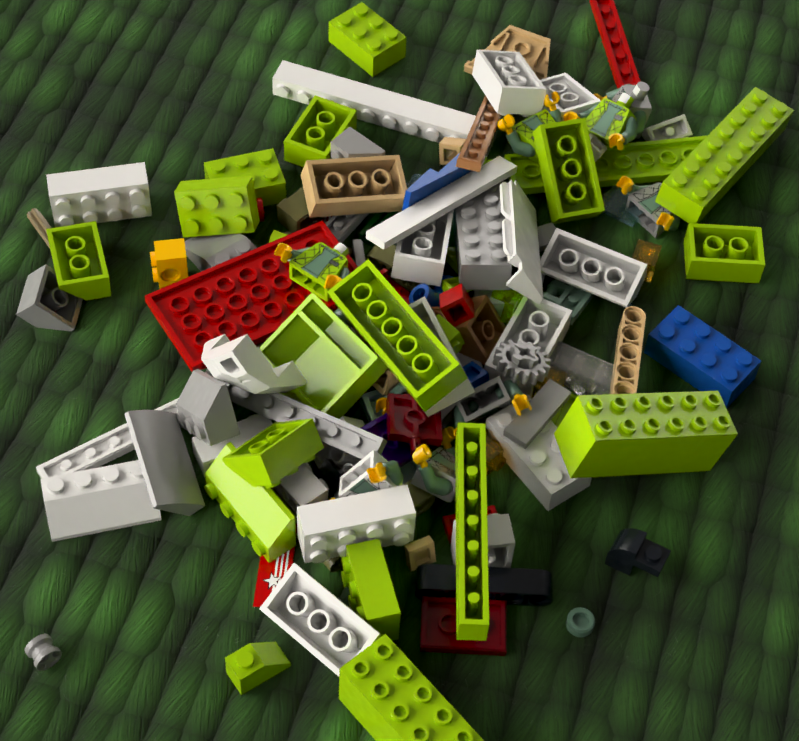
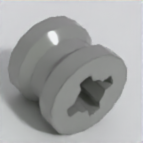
(43, 652)

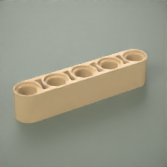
(628, 351)

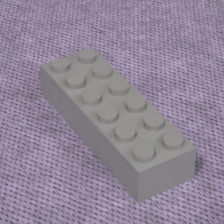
(480, 243)

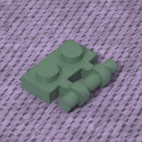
(570, 297)

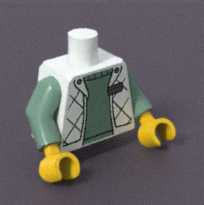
(370, 475)

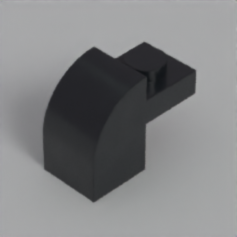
(633, 550)

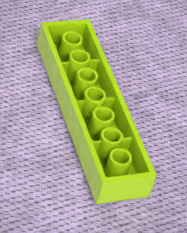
(724, 156)

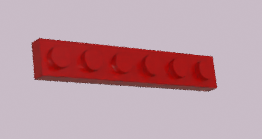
(614, 42)

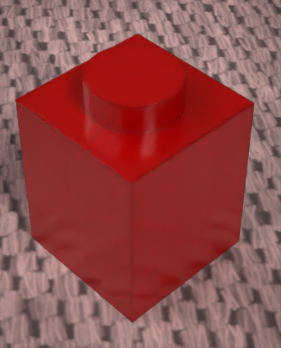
(457, 305)

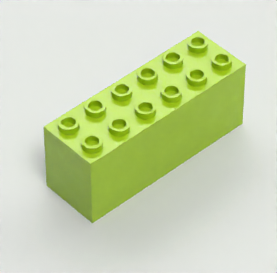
(644, 433)
(397, 699)

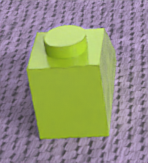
(255, 664)

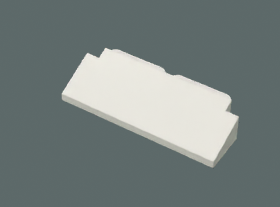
(521, 241)

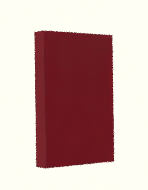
(439, 628)

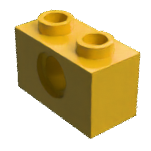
(170, 261)

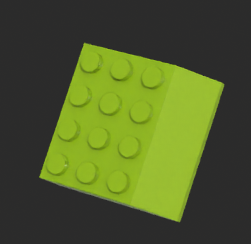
(328, 355)

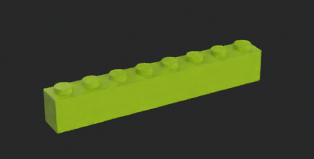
(471, 533)

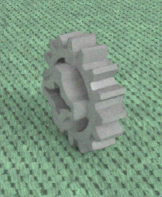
(521, 362)

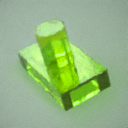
(511, 299)

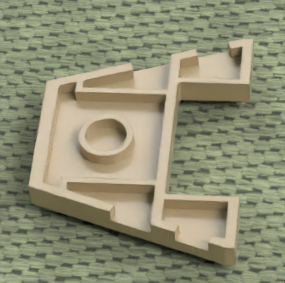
(531, 46)

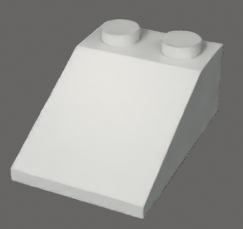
(571, 93)

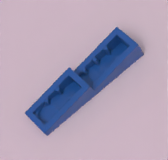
(433, 181)

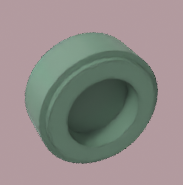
(580, 622)

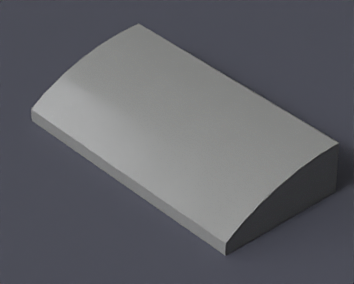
(164, 461)

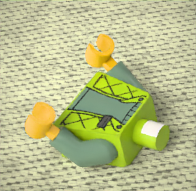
(610, 121)
(521, 134)
(316, 267)

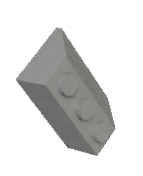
(207, 409)

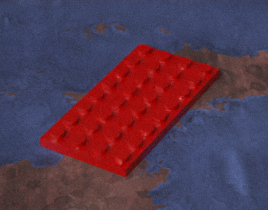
(236, 297)

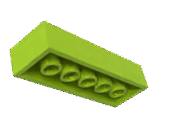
(397, 335)

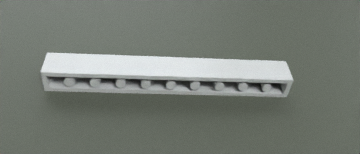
(373, 103)

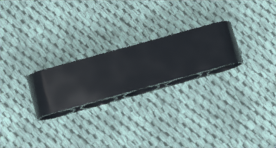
(513, 585)

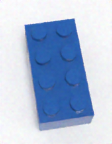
(701, 355)

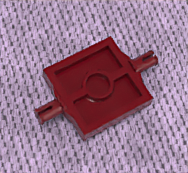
(410, 424)

